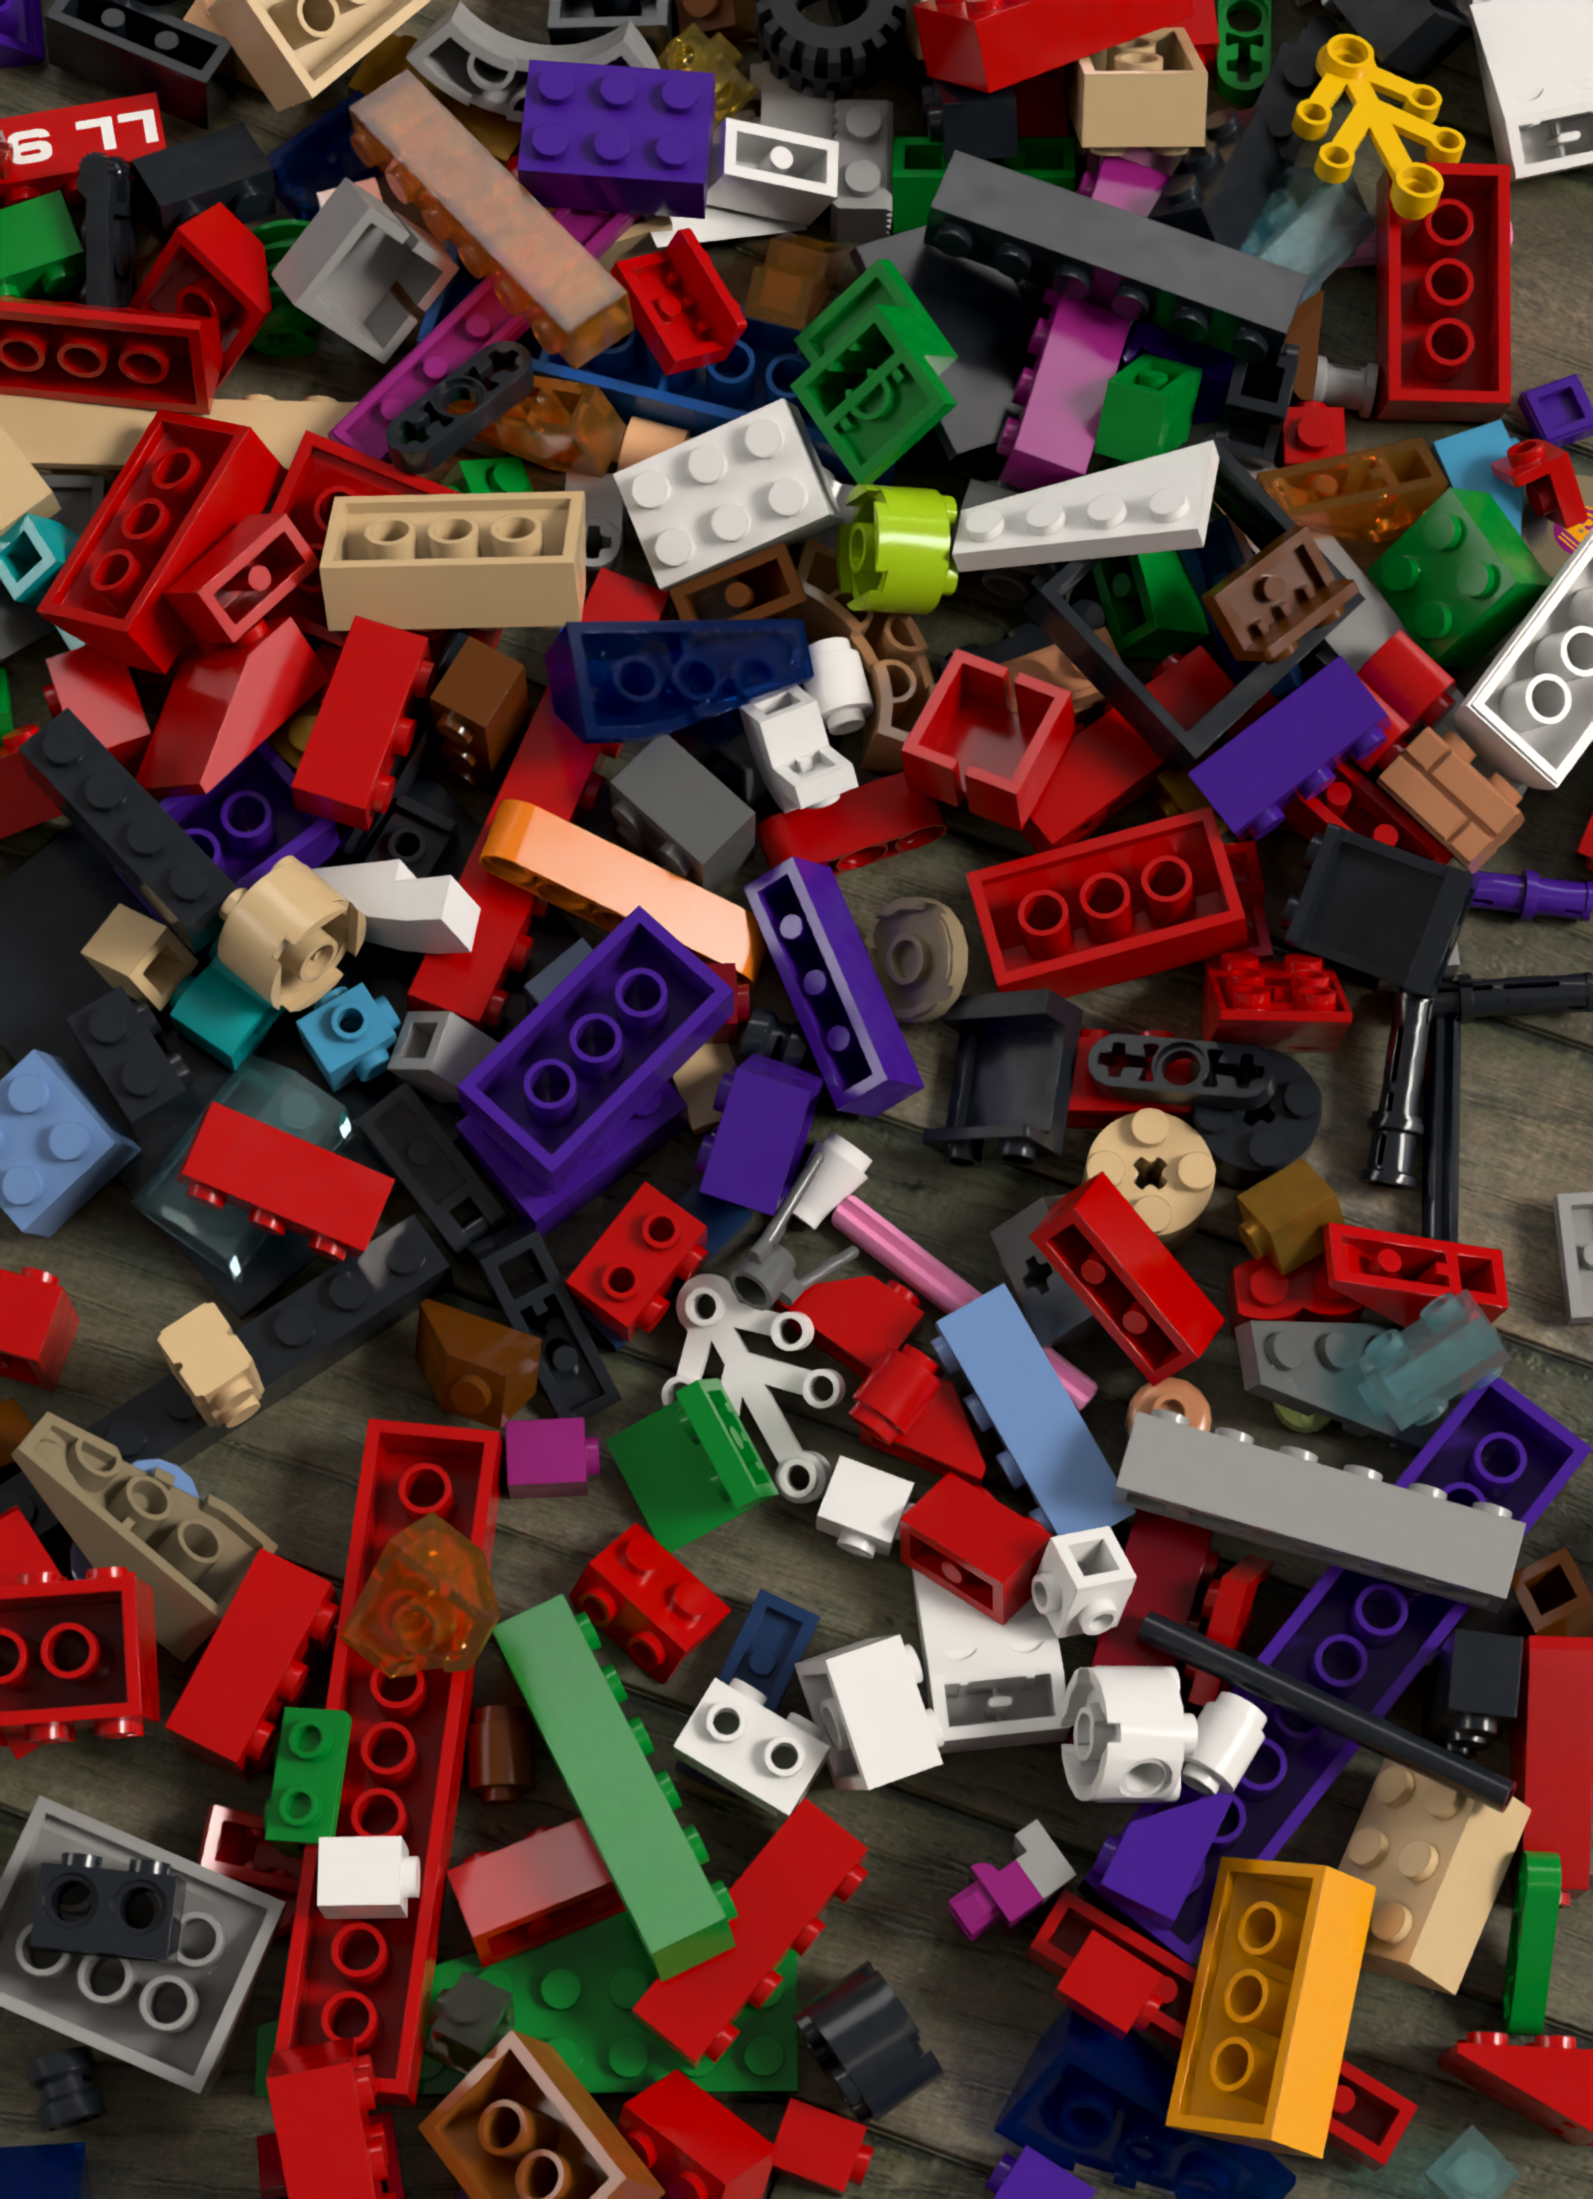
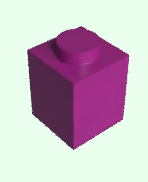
(550, 1458)

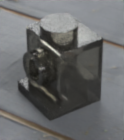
(468, 2022)

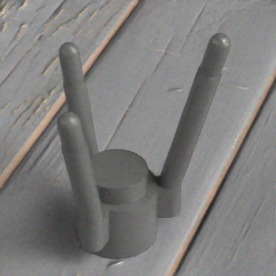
(769, 1267)

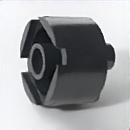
(1286, 1133)
(870, 2042)

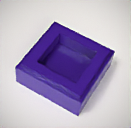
(1558, 411)

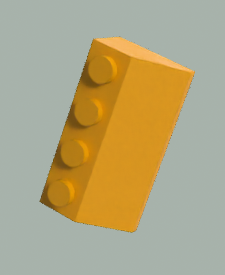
(1271, 2005)

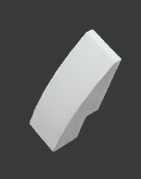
(406, 910)

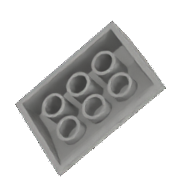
(147, 2013)

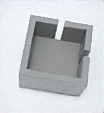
(349, 262)

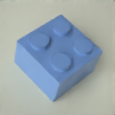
(54, 1144)

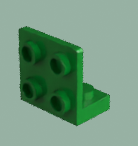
(691, 1465)

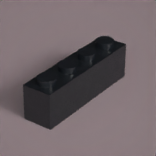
(128, 828)

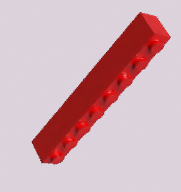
(557, 775)

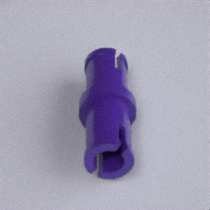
(1533, 895)

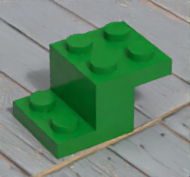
(874, 372)

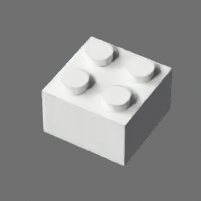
(871, 1712)

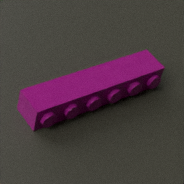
(1075, 356)

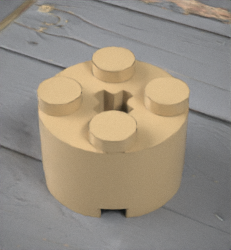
(289, 935)
(1170, 1153)

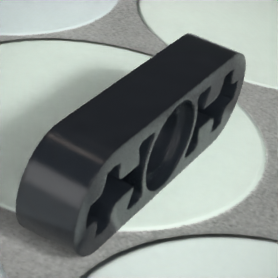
(453, 431)
(1229, 1056)

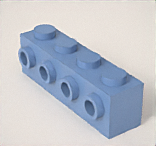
(1030, 1414)

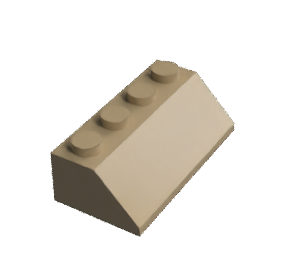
(456, 560)

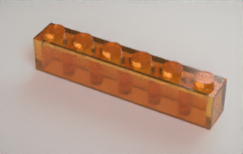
(490, 220)

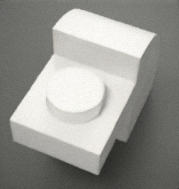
(795, 752)

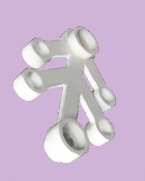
(749, 1374)

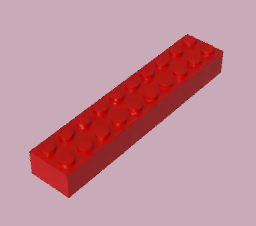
(400, 1769)

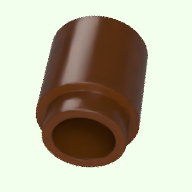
(500, 1754)

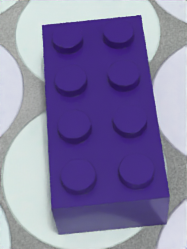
(596, 1049)

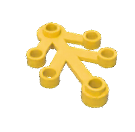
(1350, 66)

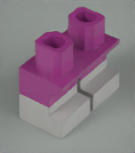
(1017, 1890)

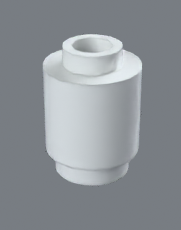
(839, 685)
(1226, 1744)

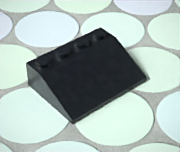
(986, 324)

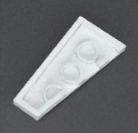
(1109, 513)

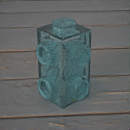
(1431, 1361)

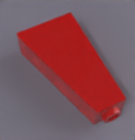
(1555, 1755)

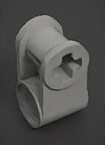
(604, 522)

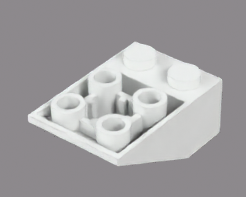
(1537, 82)
(987, 1678)

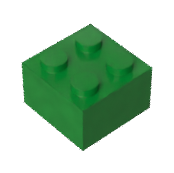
(1460, 578)

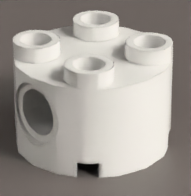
(1126, 1734)

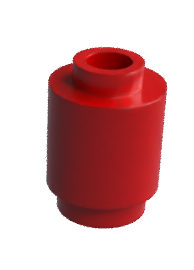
(894, 1393)

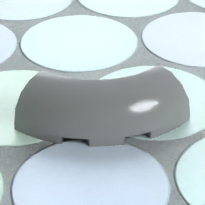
(492, 68)

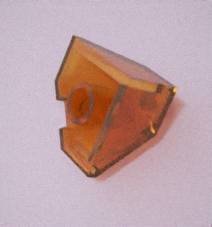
(424, 1603)

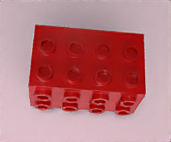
(77, 1656)

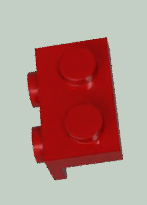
(681, 305)
(648, 1603)

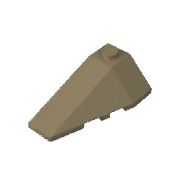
(140, 1521)

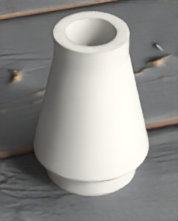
(834, 1181)

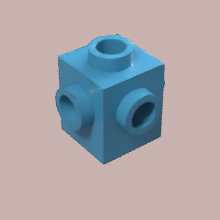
(350, 1035)

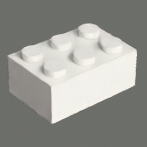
(728, 494)

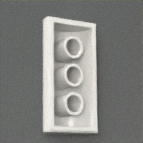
(1536, 697)

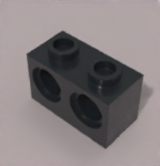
(106, 1927)

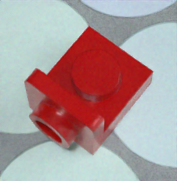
(1548, 480)

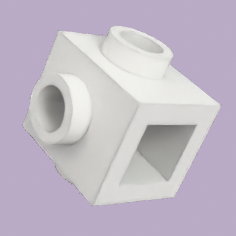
(1083, 1582)

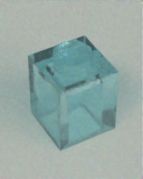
(1467, 2169)

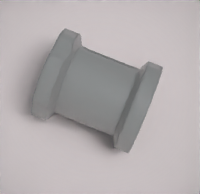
(1346, 386)

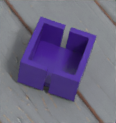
(760, 1133)

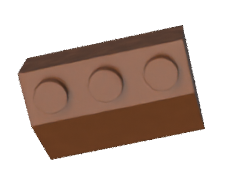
(533, 2132)

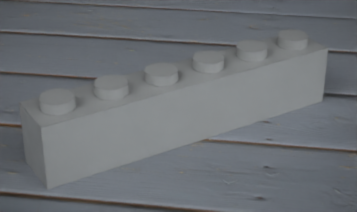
(1320, 1510)

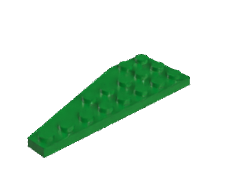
(581, 2003)

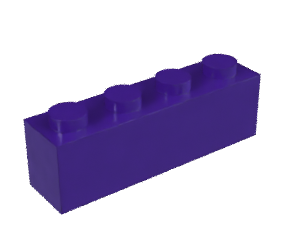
(833, 987)

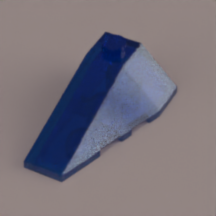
(665, 675)
(1107, 2109)

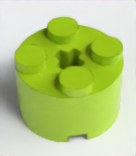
(897, 549)

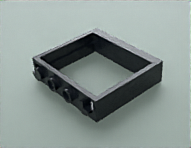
(1262, 523)

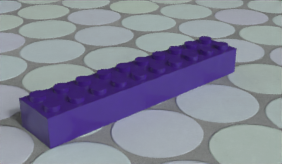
(1363, 1644)

